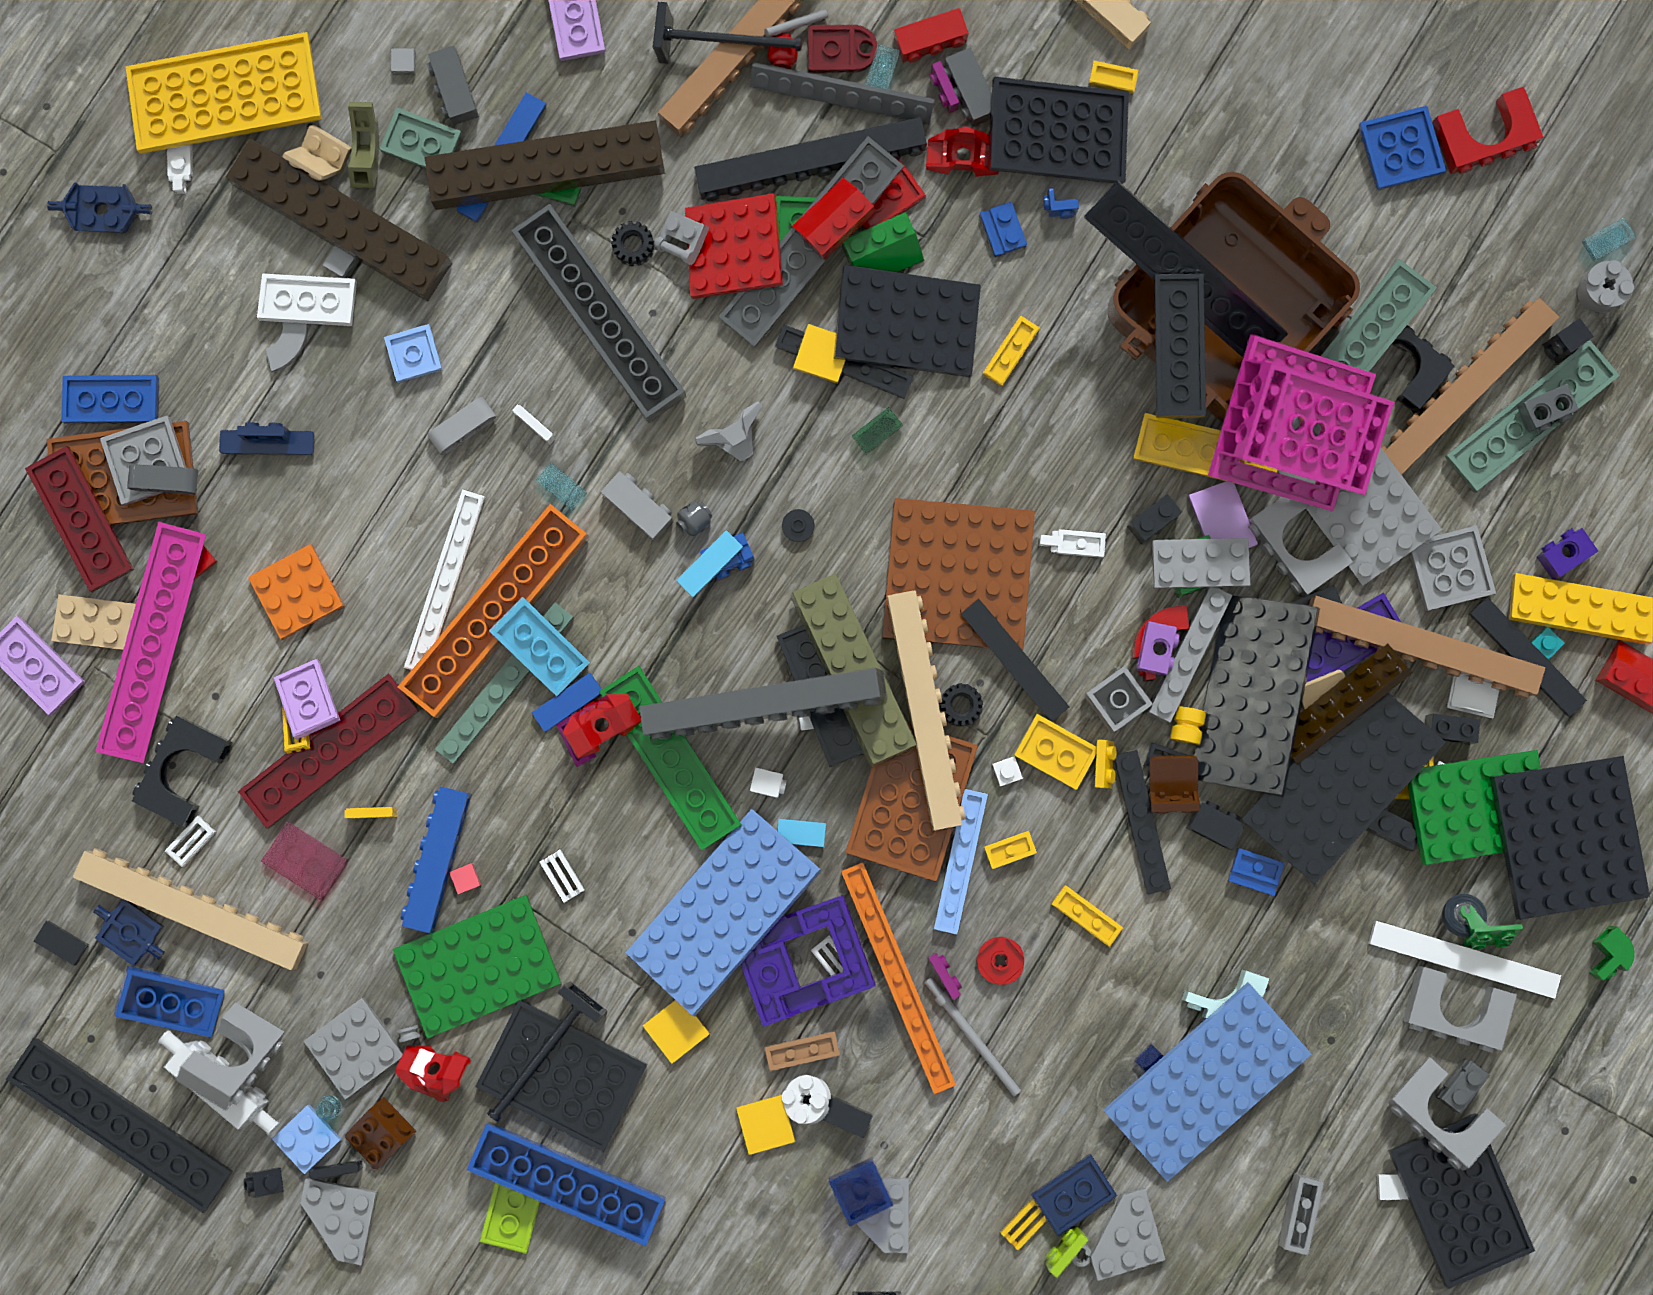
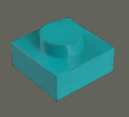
(1547, 642)

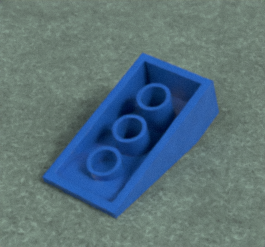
(168, 1001)

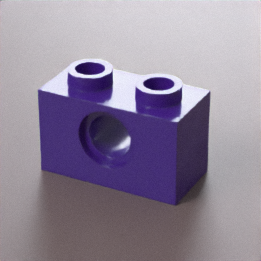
(1580, 549)

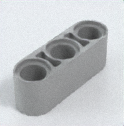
(462, 426)

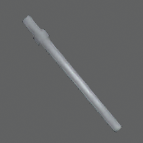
(943, 999)

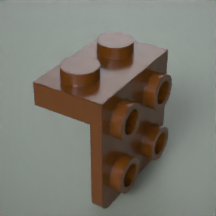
(1174, 784)
(379, 1133)

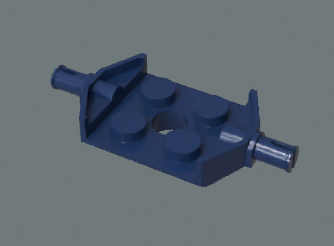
(83, 201)

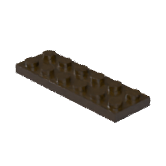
(1348, 700)

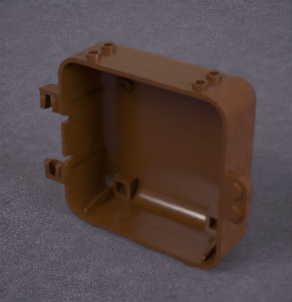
(1267, 255)

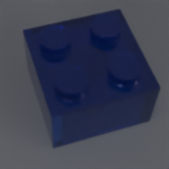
(860, 1191)

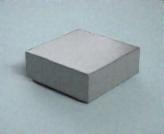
(403, 61)
(339, 262)

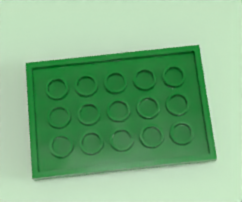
(1457, 807)
(477, 966)

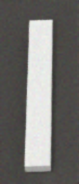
(446, 575)
(1464, 959)

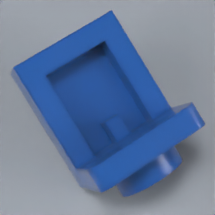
(1065, 208)

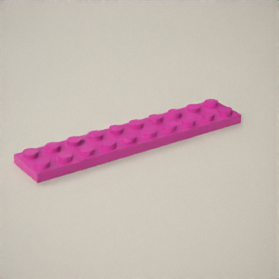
(150, 642)

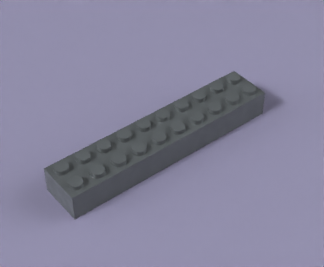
(599, 313)
(762, 703)

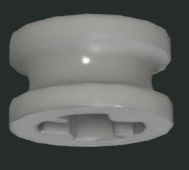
(408, 1033)
(1084, 1262)

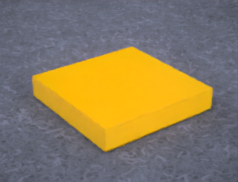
(817, 354)
(675, 1031)
(765, 1124)

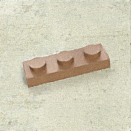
(802, 1050)

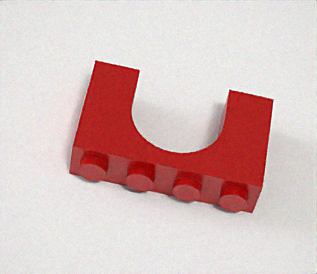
(1463, 152)

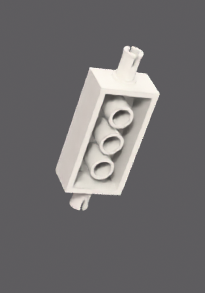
(251, 1104)

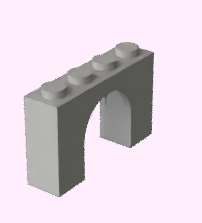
(1304, 575)
(1425, 1012)
(226, 1084)
(1412, 1104)

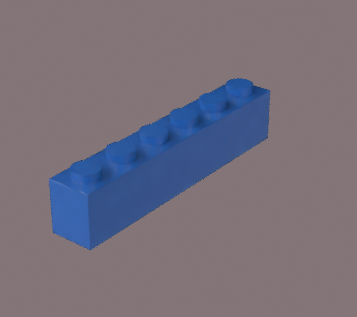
(436, 859)

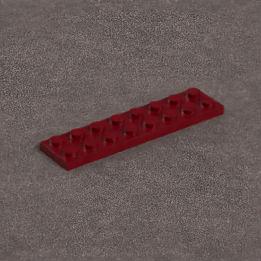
(331, 751)

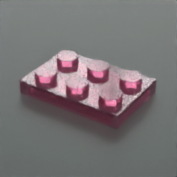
(304, 860)

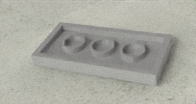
(1201, 563)

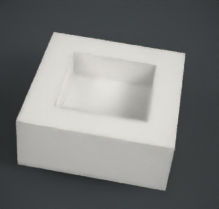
(1007, 771)

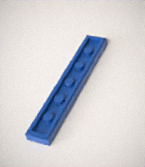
(516, 130)

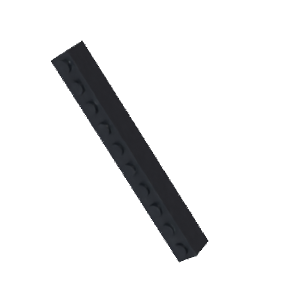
(804, 159)

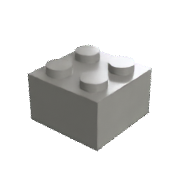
(1118, 699)

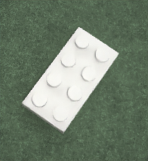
(307, 299)

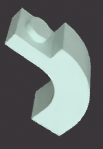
(1197, 1002)

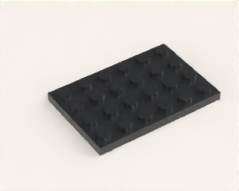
(1058, 130)
(907, 321)
(576, 1087)
(1462, 1214)

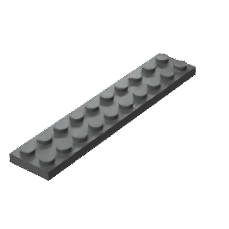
(756, 311)

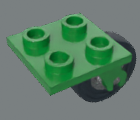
(1467, 918)

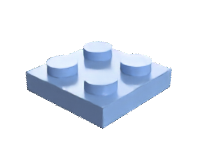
(413, 353)
(306, 1139)

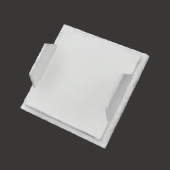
(1472, 697)

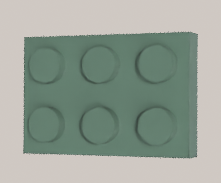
(415, 137)

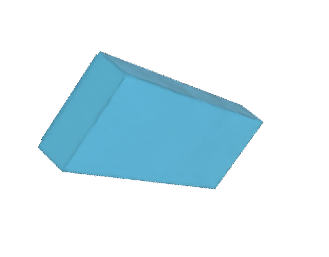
(709, 564)

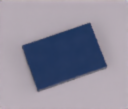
(1073, 1195)

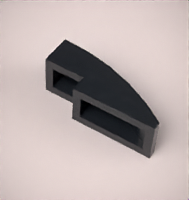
(846, 1116)

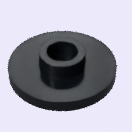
(798, 525)

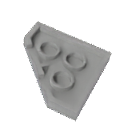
(341, 1216)
(891, 1227)
(1127, 1238)

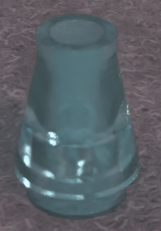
(333, 1106)

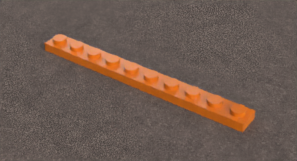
(898, 978)

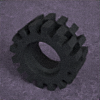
(632, 230)
(975, 702)

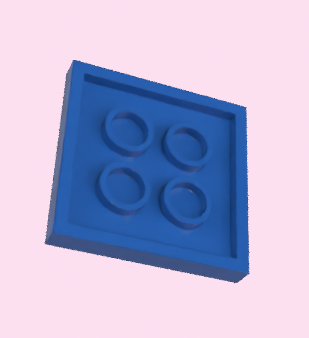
(1402, 147)

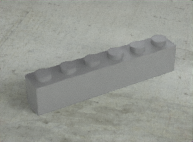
(1189, 654)

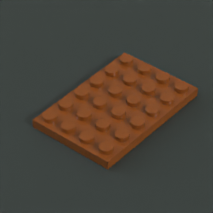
(93, 462)
(895, 818)

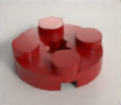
(999, 974)

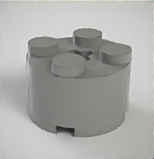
(1615, 279)

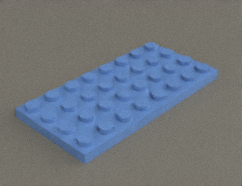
(723, 912)
(1207, 1081)

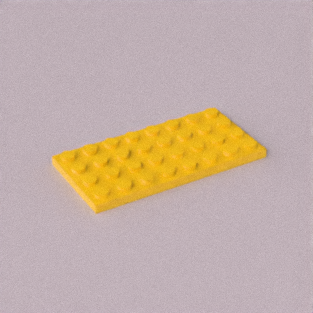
(223, 93)

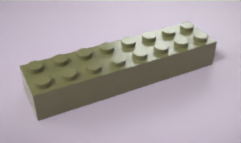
(845, 649)

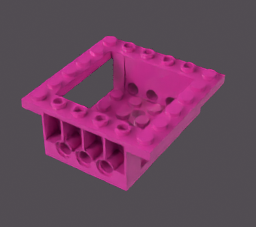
(1288, 383)

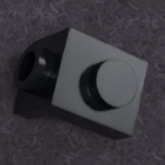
(263, 1182)

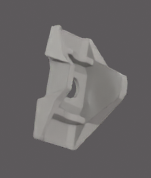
(735, 438)

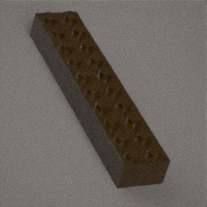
(544, 165)
(339, 220)

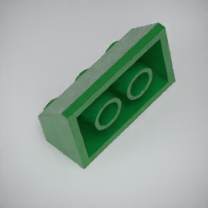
(885, 247)

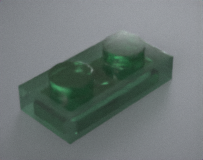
(877, 430)

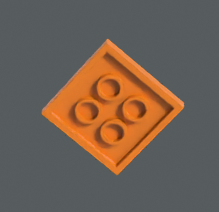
(296, 591)

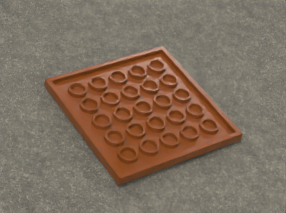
(956, 557)

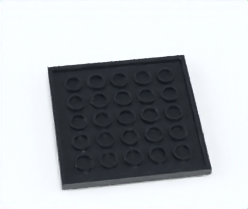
(1569, 837)

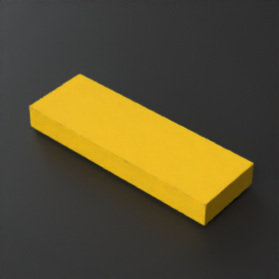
(1011, 351)
(1087, 915)

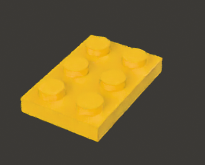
(1056, 752)

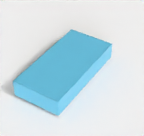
(802, 832)

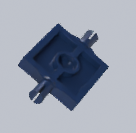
(129, 932)

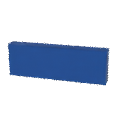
(567, 702)

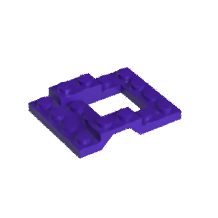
(772, 974)

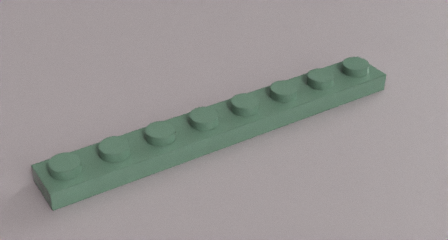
(493, 696)

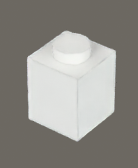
(768, 783)

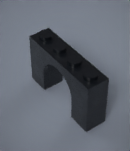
(1429, 370)
(154, 789)

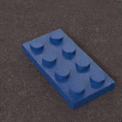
(110, 399)

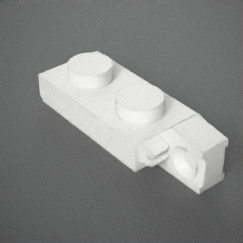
(180, 167)
(1075, 543)

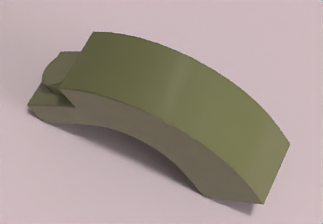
(365, 145)

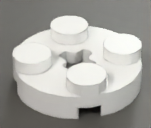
(819, 1099)

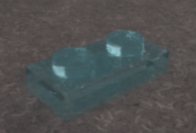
(882, 67)
(1608, 239)
(561, 486)

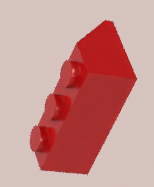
(834, 218)
(1629, 675)

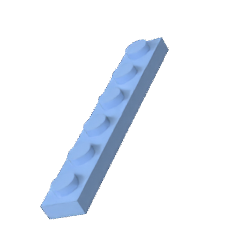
(960, 863)

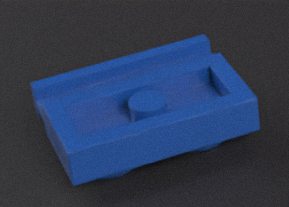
(1003, 229)
(1256, 871)

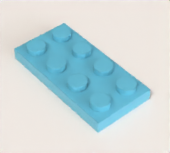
(539, 646)

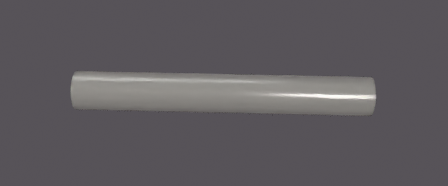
(796, 23)

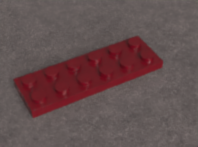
(79, 519)

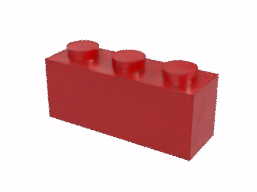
(931, 35)

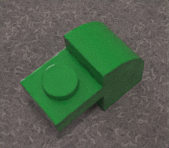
(1617, 950)

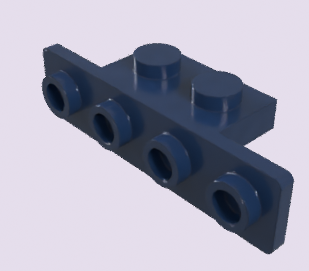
(269, 439)

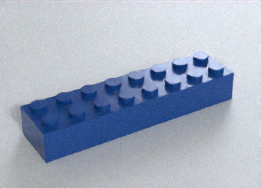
(566, 1183)

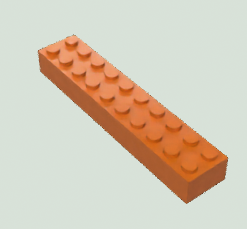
(467, 639)

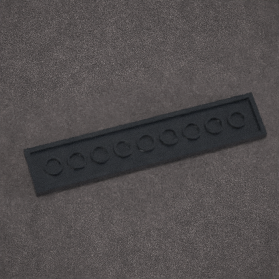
(1163, 251)
(119, 1125)

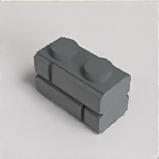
(1462, 1085)

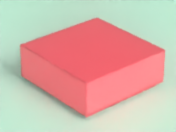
(465, 878)

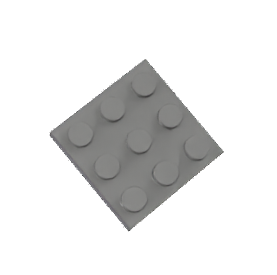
(145, 445)
(1452, 569)
(354, 1048)

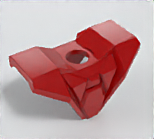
(944, 147)
(581, 730)
(414, 1070)

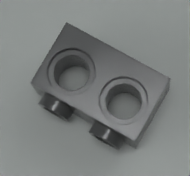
(1547, 406)

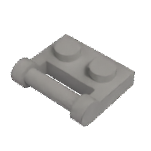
(684, 230)

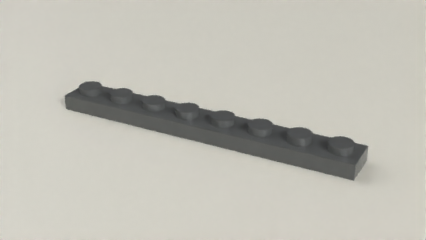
(841, 92)

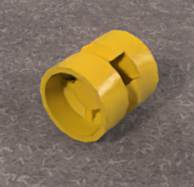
(1188, 725)

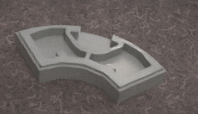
(288, 346)

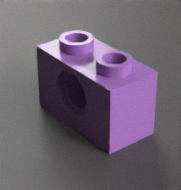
(1147, 659)

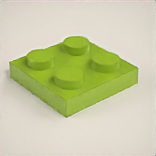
(1060, 1257)

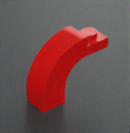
(1172, 616)

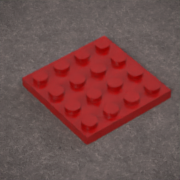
(739, 247)

